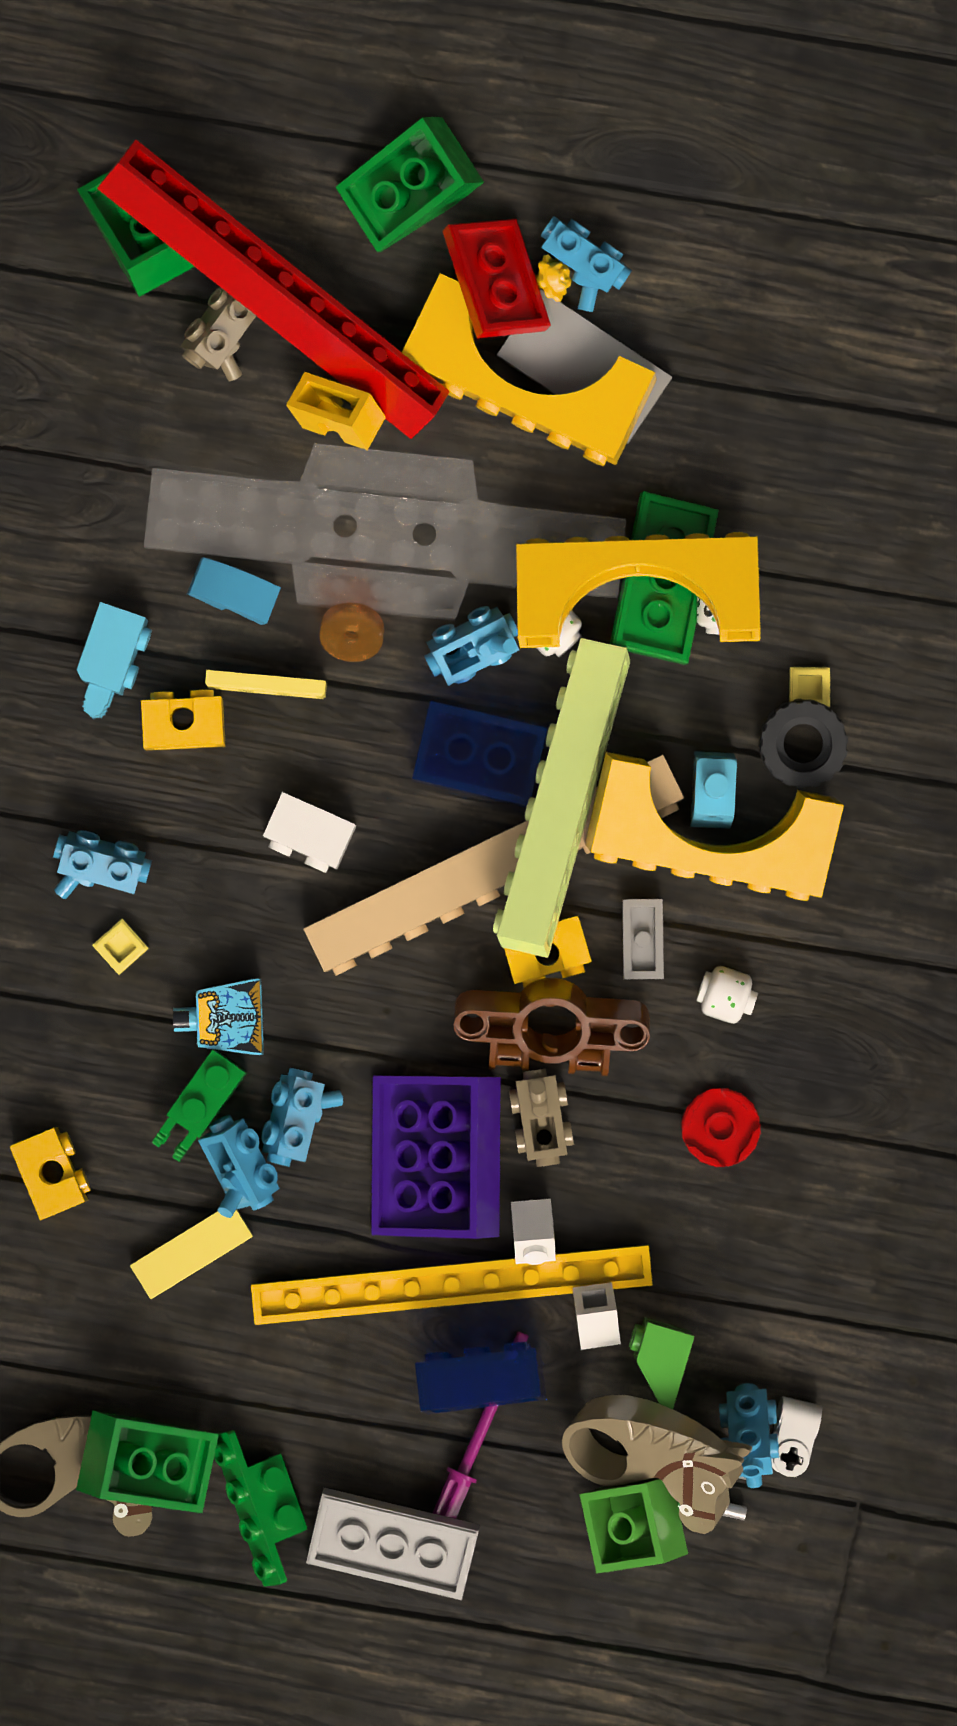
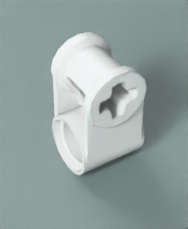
(796, 1428)

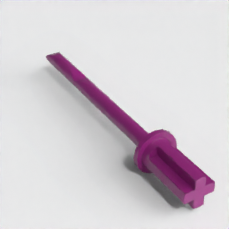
(458, 1480)

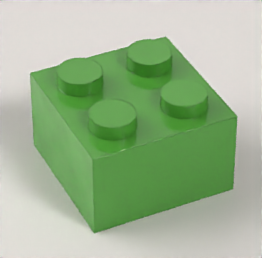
(633, 1525)

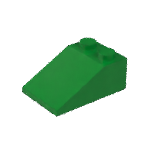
(409, 182)
(138, 251)
(146, 1462)

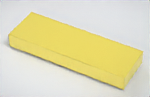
(266, 684)
(190, 1252)

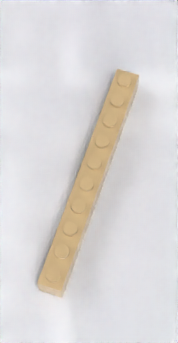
(443, 890)

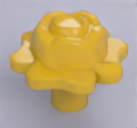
(553, 278)

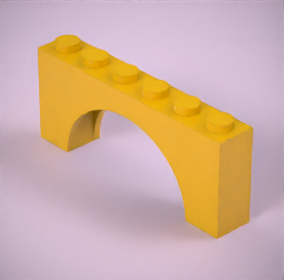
(591, 419)
(714, 569)
(786, 858)

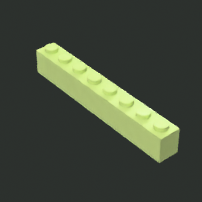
(563, 797)

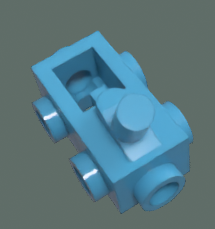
(593, 265)
(480, 643)
(92, 860)
(295, 1110)
(239, 1165)
(748, 1422)

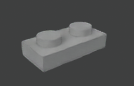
(642, 939)

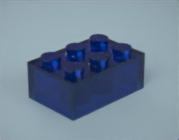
(479, 754)
(480, 1378)

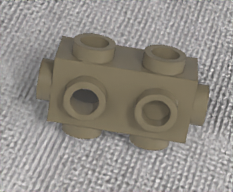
(216, 334)
(539, 1103)

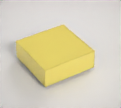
(810, 683)
(120, 946)

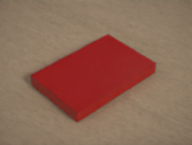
(496, 278)

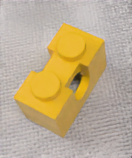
(319, 409)
(205, 731)
(572, 955)
(47, 1196)

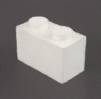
(309, 832)

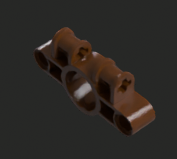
(597, 1030)

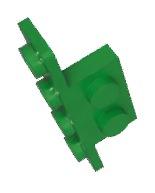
(263, 1503)

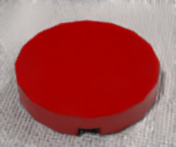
(720, 1127)

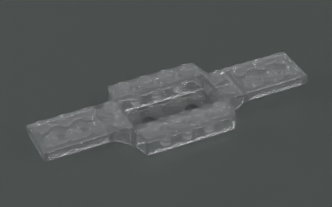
(296, 522)

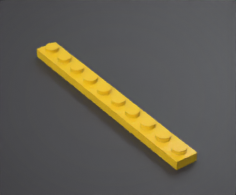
(447, 1285)

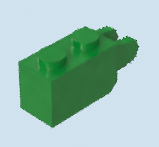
(201, 1100)

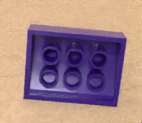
(436, 1156)

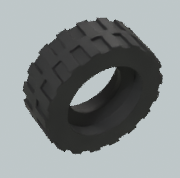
(813, 772)

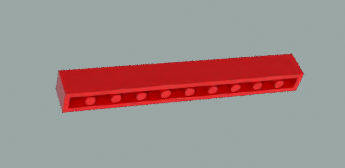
(272, 288)

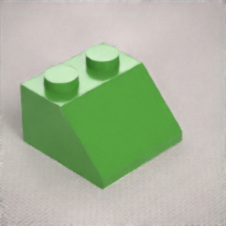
(662, 1356)

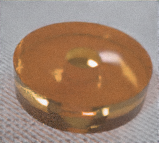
(356, 618)

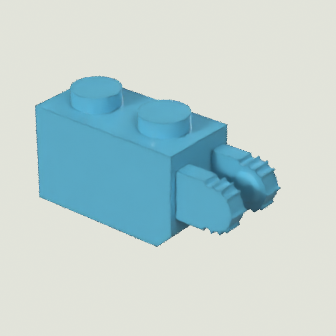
(110, 656)

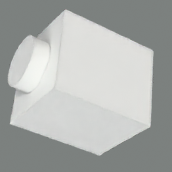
(533, 1231)
(596, 1315)

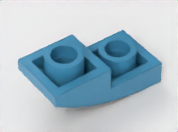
(233, 590)

